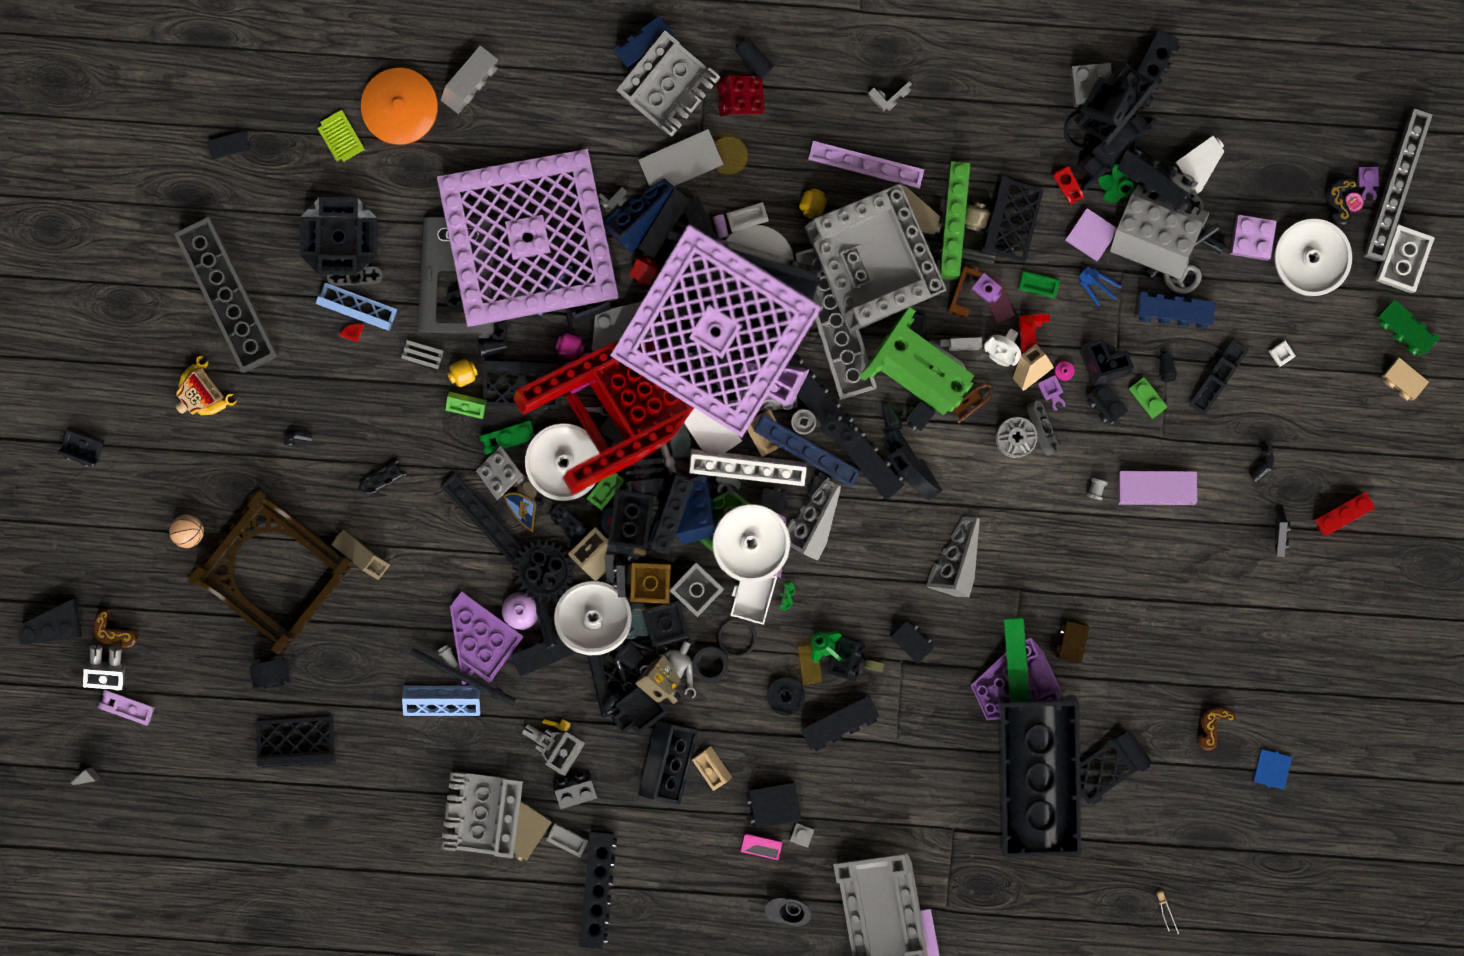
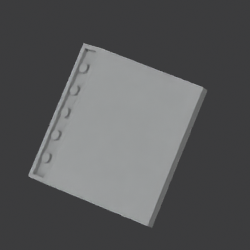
(875, 258)

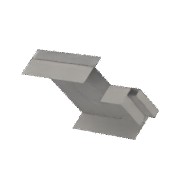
(962, 344)

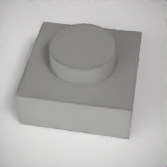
(802, 835)

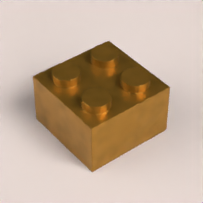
(650, 583)

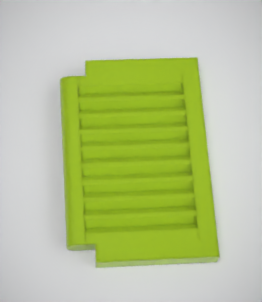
(340, 137)

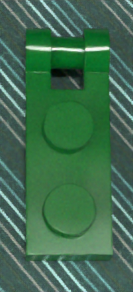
(508, 437)

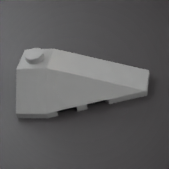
(812, 526)
(957, 566)

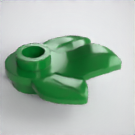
(1113, 185)

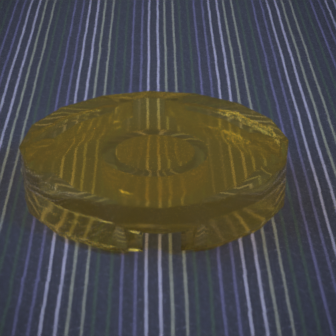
(733, 155)

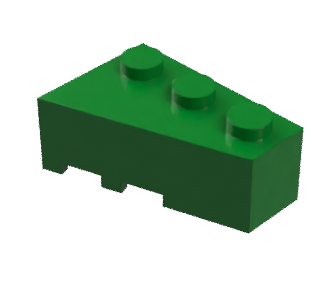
(1406, 328)

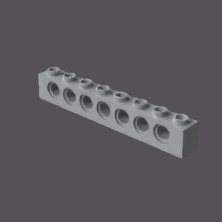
(1397, 185)

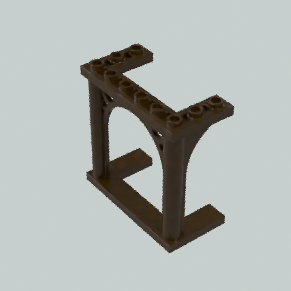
(207, 577)

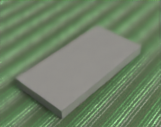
(682, 160)

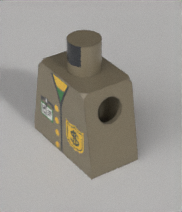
(660, 681)

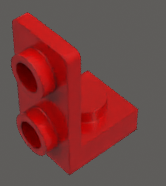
(1028, 329)

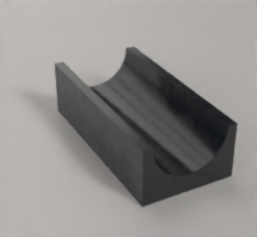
(795, 274)
(1039, 777)

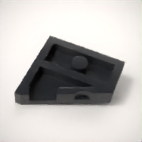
(1281, 530)

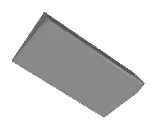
(87, 775)

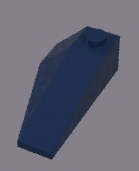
(635, 220)

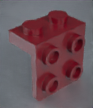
(740, 95)

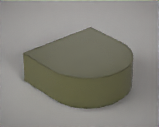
(874, 666)

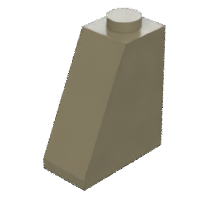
(926, 218)
(360, 554)
(529, 831)

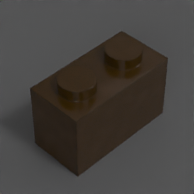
(1072, 642)

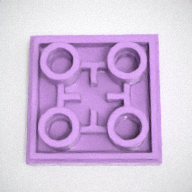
(1091, 235)

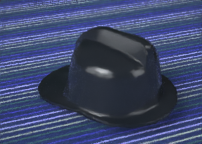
(788, 911)

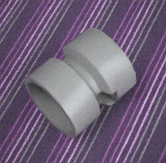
(803, 422)

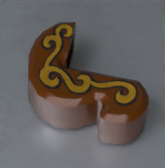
(109, 635)
(1208, 723)

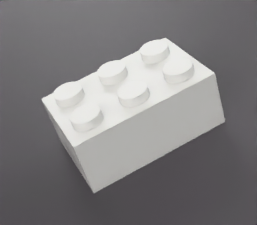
(1405, 259)

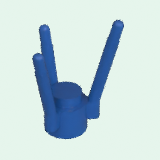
(1089, 276)

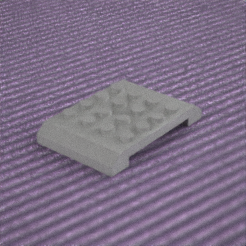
(881, 906)

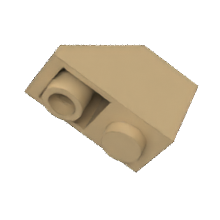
(1031, 367)

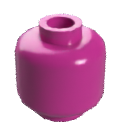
(570, 346)

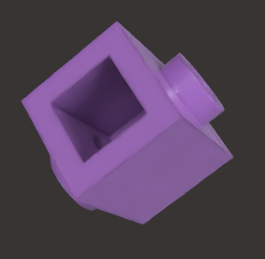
(979, 289)

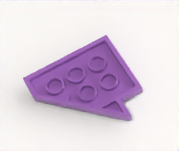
(481, 638)

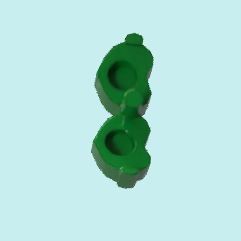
(788, 592)

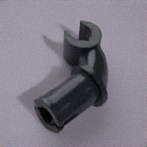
(1266, 466)

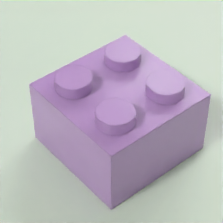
(1252, 237)

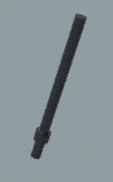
(496, 693)

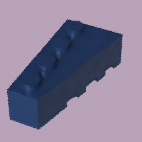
(1174, 309)

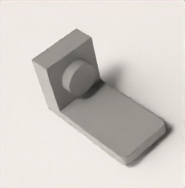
(879, 97)

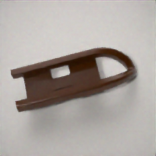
(974, 399)

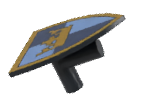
(523, 508)

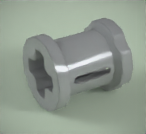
(1096, 489)

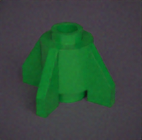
(824, 645)

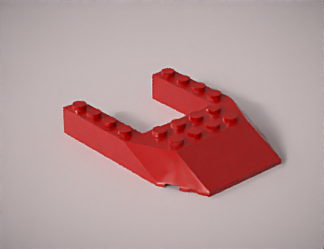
(638, 407)

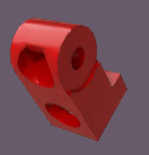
(1068, 185)

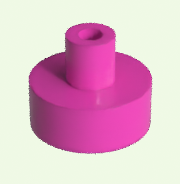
(1059, 371)

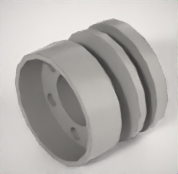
(1007, 444)

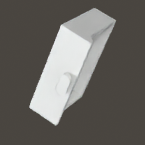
(753, 599)

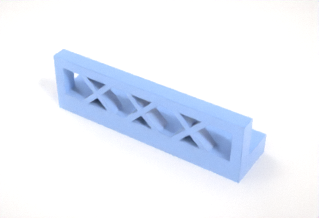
(341, 308)
(441, 697)

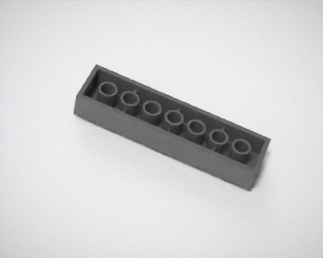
(226, 295)

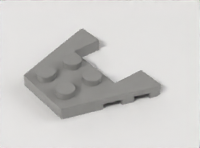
(612, 324)

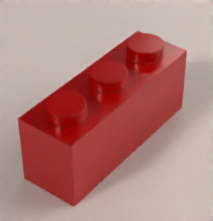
(1343, 514)

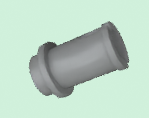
(447, 656)

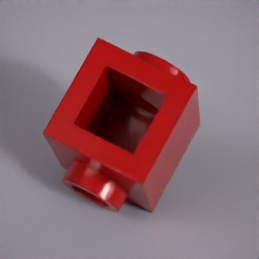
(645, 270)

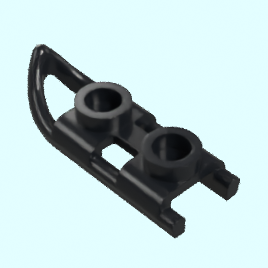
(378, 480)

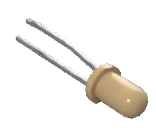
(1162, 900)

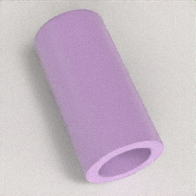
(720, 226)

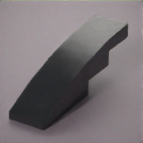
(1219, 377)

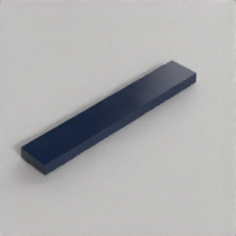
(806, 450)

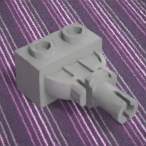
(559, 749)

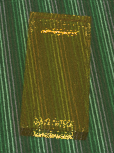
(810, 670)

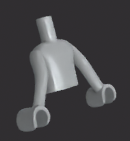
(680, 661)

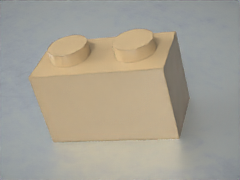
(1404, 379)

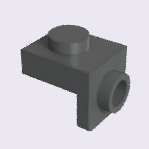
(618, 199)

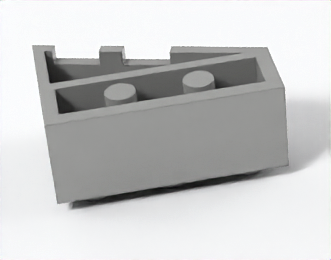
(469, 79)

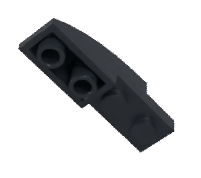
(911, 469)

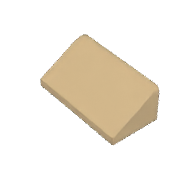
(712, 768)

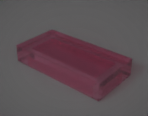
(1001, 308)

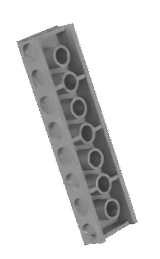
(843, 349)

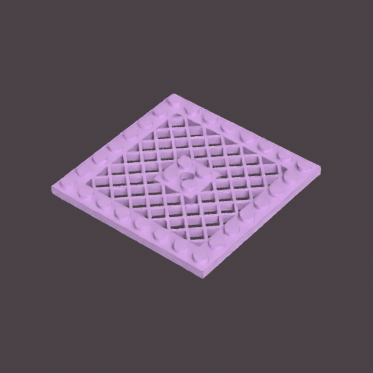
(523, 171)
(627, 349)

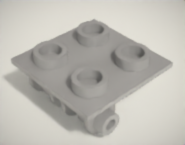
(499, 473)

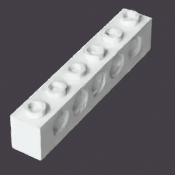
(747, 467)

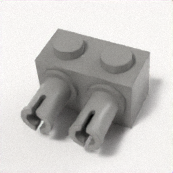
(104, 674)

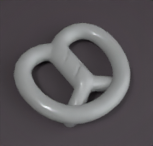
(1182, 289)

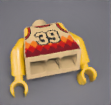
(199, 393)

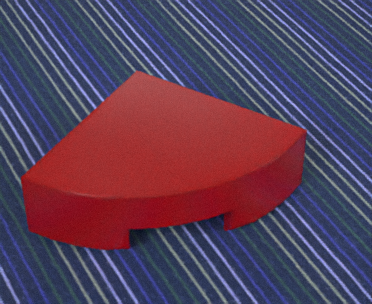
(352, 332)

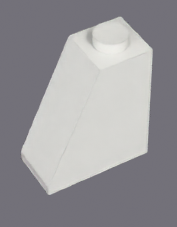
(1201, 161)

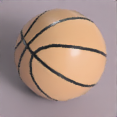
(186, 531)

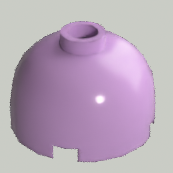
(519, 611)

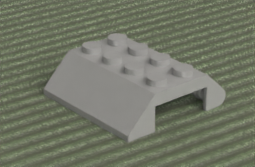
(666, 83)
(1157, 233)
(483, 814)

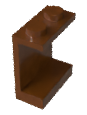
(956, 309)

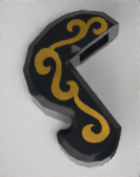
(1336, 201)

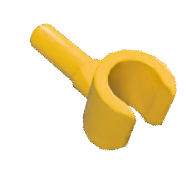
(563, 726)

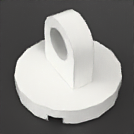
(1003, 349)

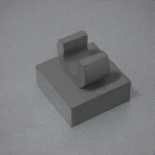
(726, 482)

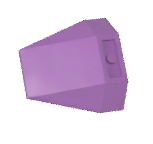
(996, 682)

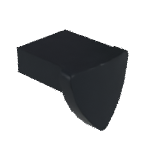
(919, 325)

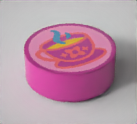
(1354, 202)

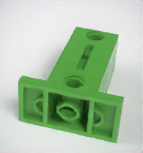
(919, 367)

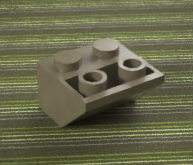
(591, 554)

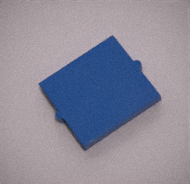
(1272, 769)

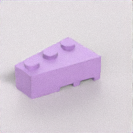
(786, 386)

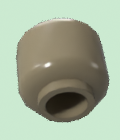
(976, 216)

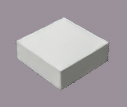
(1282, 353)

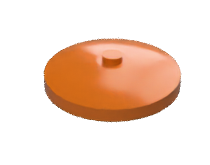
(399, 106)

